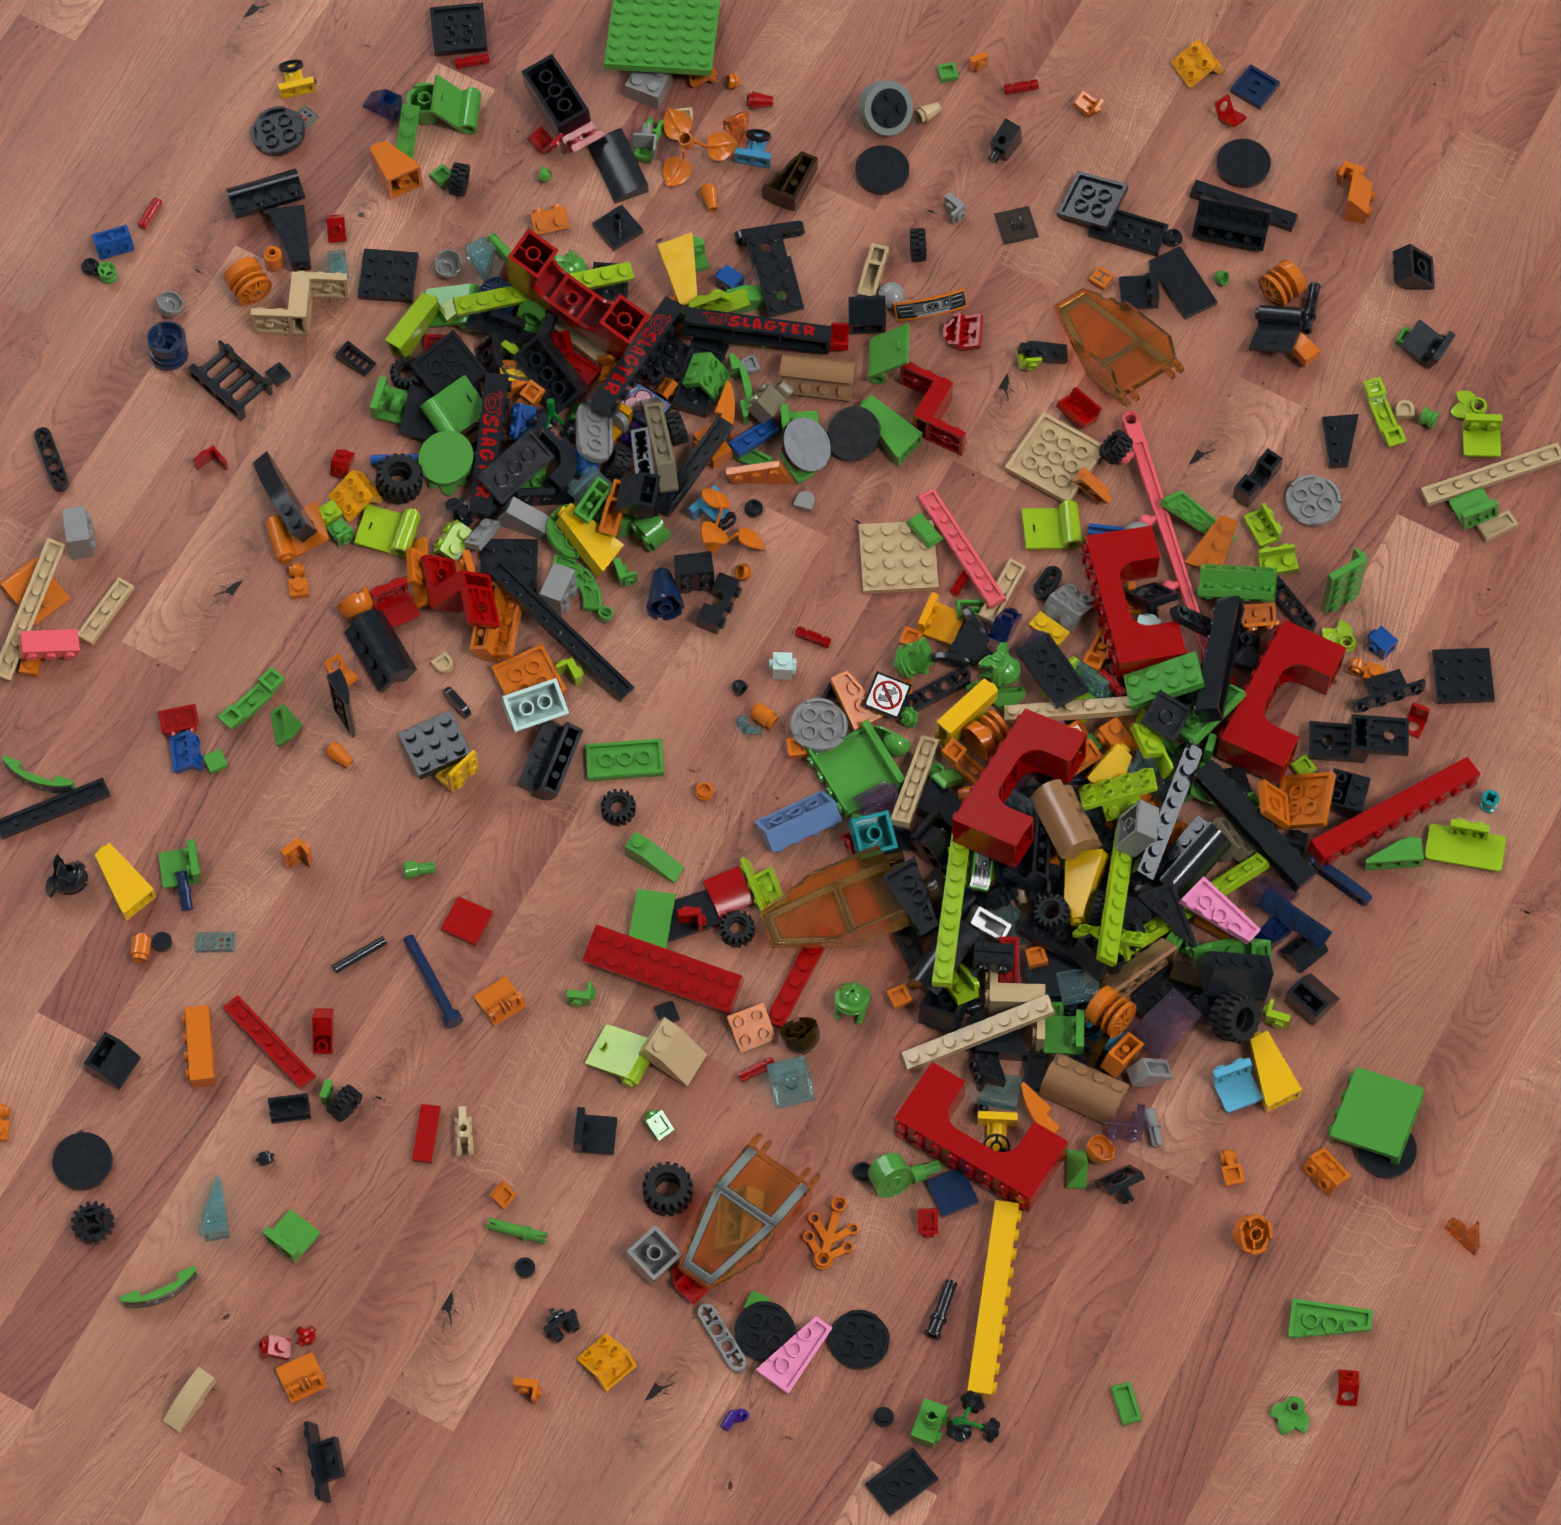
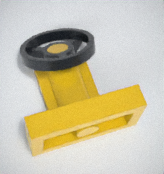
(294, 82)
(997, 1128)

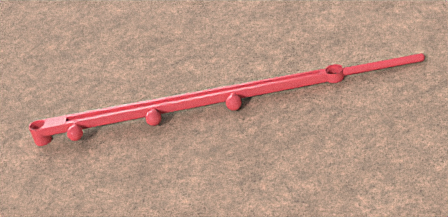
(1161, 516)

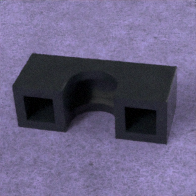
(1251, 486)
(714, 616)

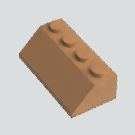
(1141, 967)

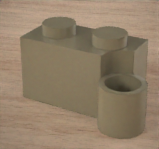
(768, 400)
(1240, 849)

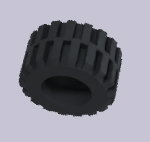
(399, 466)
(1235, 1017)
(662, 1174)

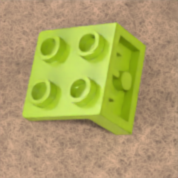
(1482, 435)

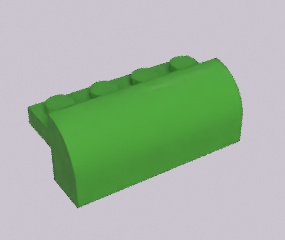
(1232, 580)

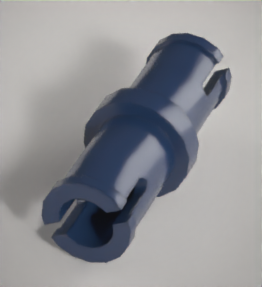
(184, 891)

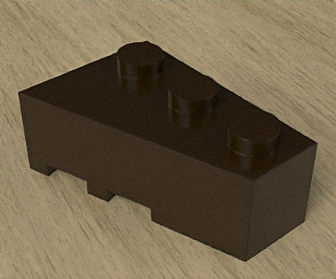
(792, 182)

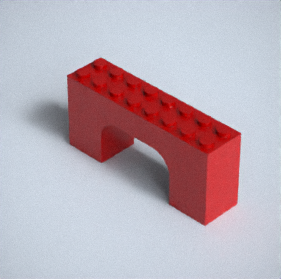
(537, 274)
(1109, 563)
(1290, 657)
(1030, 746)
(1013, 1175)

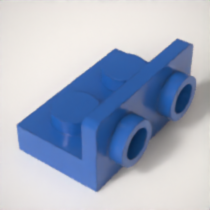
(113, 242)
(520, 417)
(185, 752)

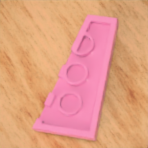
(792, 1358)

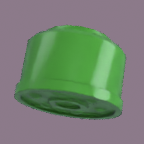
(890, 1175)

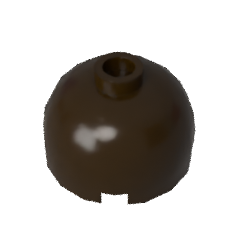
(934, 892)
(801, 1035)

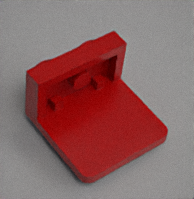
(395, 602)

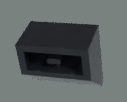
(867, 314)
(638, 494)
(1349, 793)
(1311, 998)
(111, 1061)

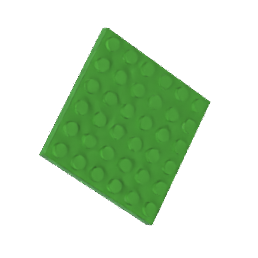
(662, 36)

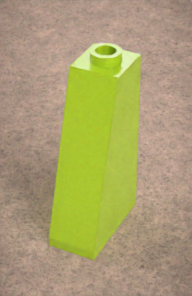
(412, 326)

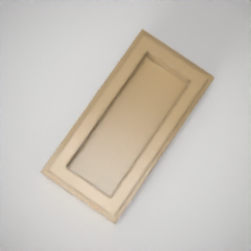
(1498, 526)

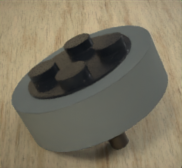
(885, 108)

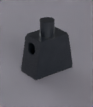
(1005, 141)

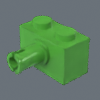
(929, 1423)

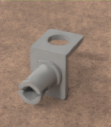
(646, 139)

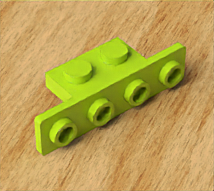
(721, 301)
(1151, 745)
(763, 885)
(1127, 939)

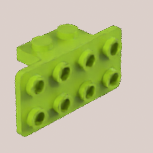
(1118, 793)
(1465, 845)

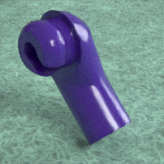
(626, 439)
(734, 1416)

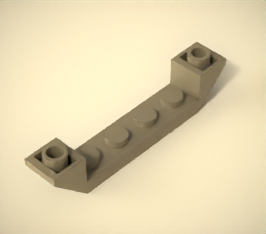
(661, 444)

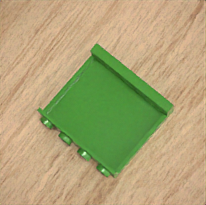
(855, 767)
(1376, 1113)

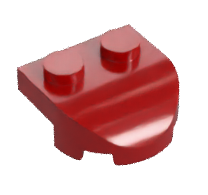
(964, 332)
(687, 1287)

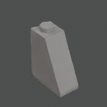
(522, 518)

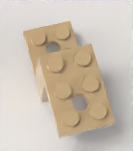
(302, 290)
(1005, 996)

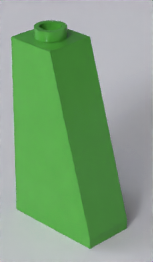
(896, 434)

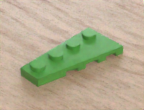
(1189, 511)
(1326, 1319)

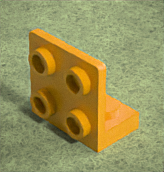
(1196, 63)
(354, 494)
(939, 621)
(607, 1361)

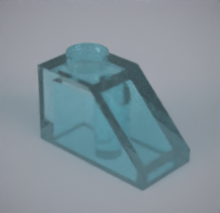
(481, 256)
(337, 261)

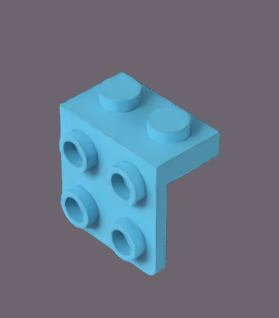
(1236, 1085)

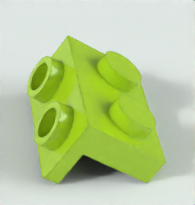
(1263, 526)
(452, 541)

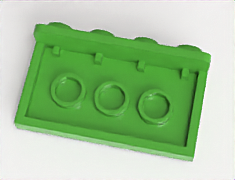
(1344, 583)
(1172, 677)

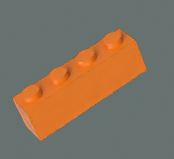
(200, 1046)

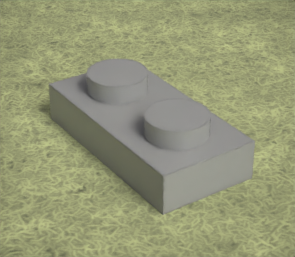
(482, 534)

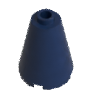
(664, 597)

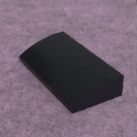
(618, 166)
(341, 700)

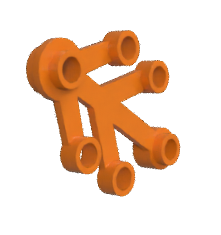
(830, 1237)

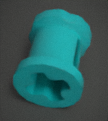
(1491, 796)

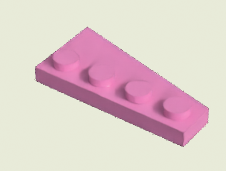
(1216, 908)

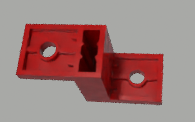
(933, 406)
(460, 591)

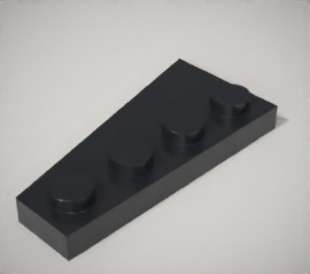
(910, 892)

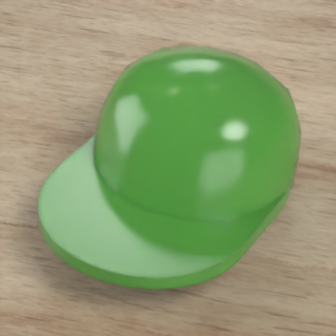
(533, 314)
(894, 743)

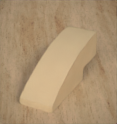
(873, 270)
(189, 1399)

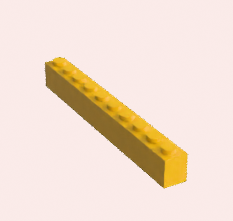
(993, 1298)

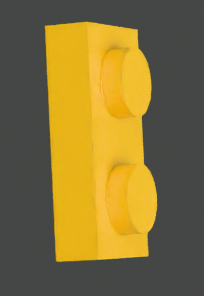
(1044, 623)

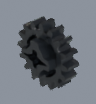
(997, 896)
(91, 1214)

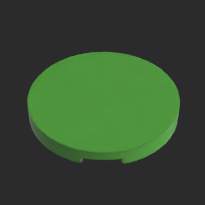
(446, 458)
(557, 538)

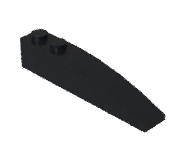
(644, 457)
(284, 498)

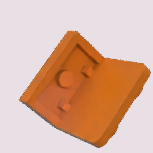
(1259, 615)

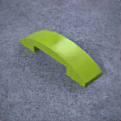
(1382, 413)

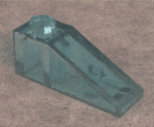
(214, 1216)

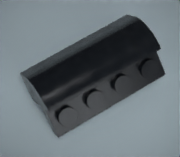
(265, 193)
(1231, 223)
(379, 649)
(549, 759)
(1192, 856)
(1034, 865)
(922, 973)

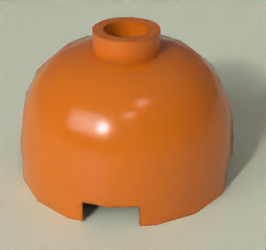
(355, 604)
(1252, 1233)

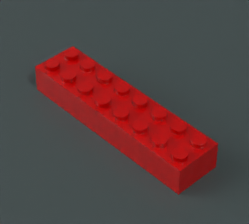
(663, 969)

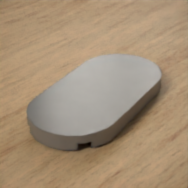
(593, 434)

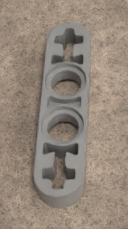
(720, 1339)

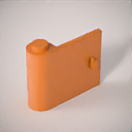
(286, 545)
(17, 583)

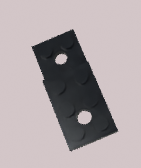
(774, 271)
(1358, 738)

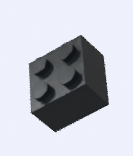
(694, 571)

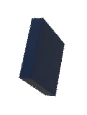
(1255, 86)
(952, 1192)

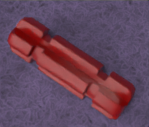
(471, 60)
(1021, 86)
(149, 213)
(959, 583)
(813, 637)
(1114, 685)
(755, 1069)

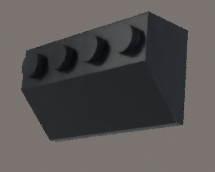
(551, 370)
(1236, 973)

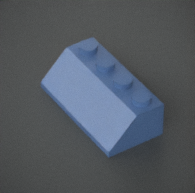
(798, 821)

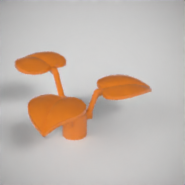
(677, 127)
(715, 537)

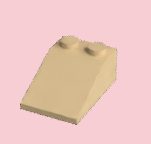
(673, 1051)

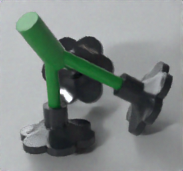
(568, 430)
(960, 1426)

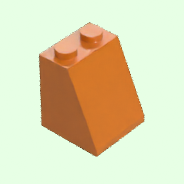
(395, 169)

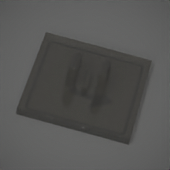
(1016, 225)

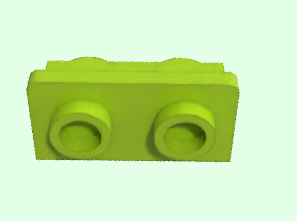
(1279, 557)
(963, 986)

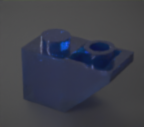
(384, 103)
(1005, 625)
(1274, 931)

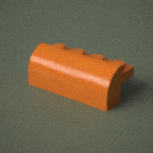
(500, 642)

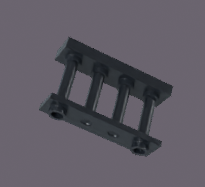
(224, 396)

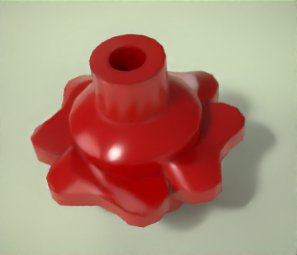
(306, 1335)

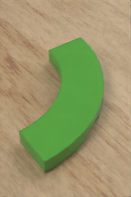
(586, 583)

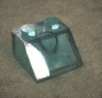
(790, 1082)

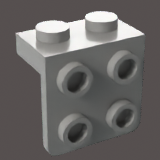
(1067, 606)

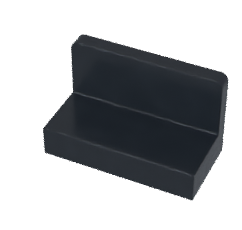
(1303, 953)

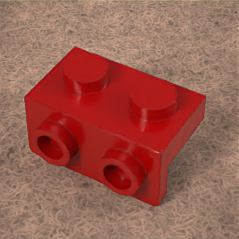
(1079, 408)
(178, 719)

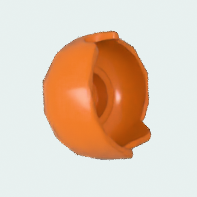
(1100, 1149)

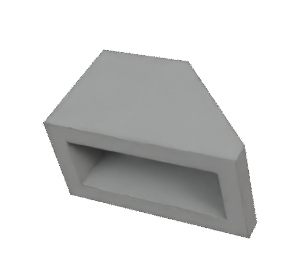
(987, 922)
(1149, 1072)

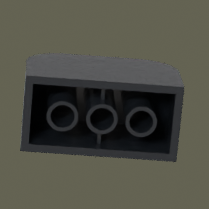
(555, 96)

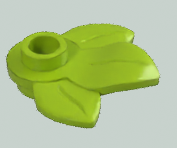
(1466, 404)
(1341, 635)

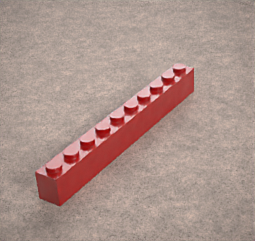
(1394, 811)

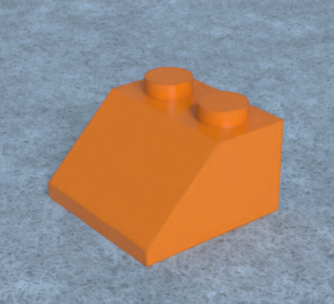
(1359, 198)

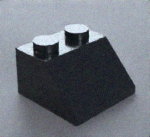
(1413, 268)
(942, 1012)

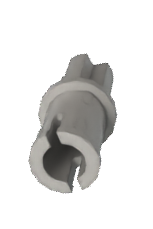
(1153, 1127)

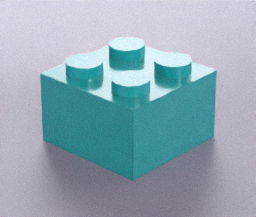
(872, 831)

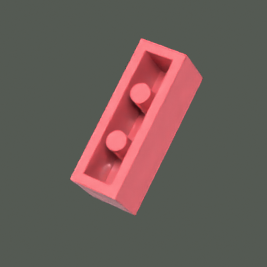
(49, 644)

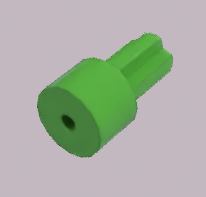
(412, 869)
(922, 1171)

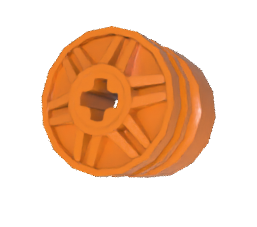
(247, 281)
(1282, 283)
(986, 734)
(1110, 1011)

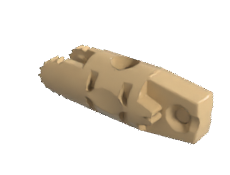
(463, 1131)

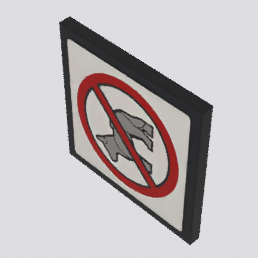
(887, 695)

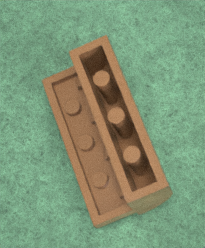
(818, 376)
(1064, 819)
(1083, 1089)

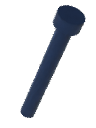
(451, 1017)

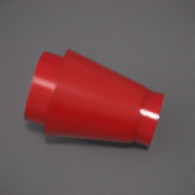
(758, 100)

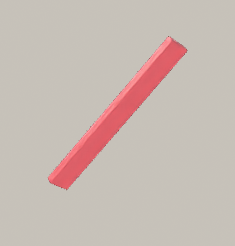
(962, 548)

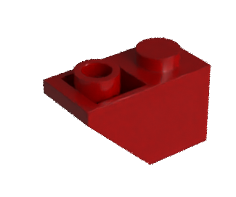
(323, 1030)

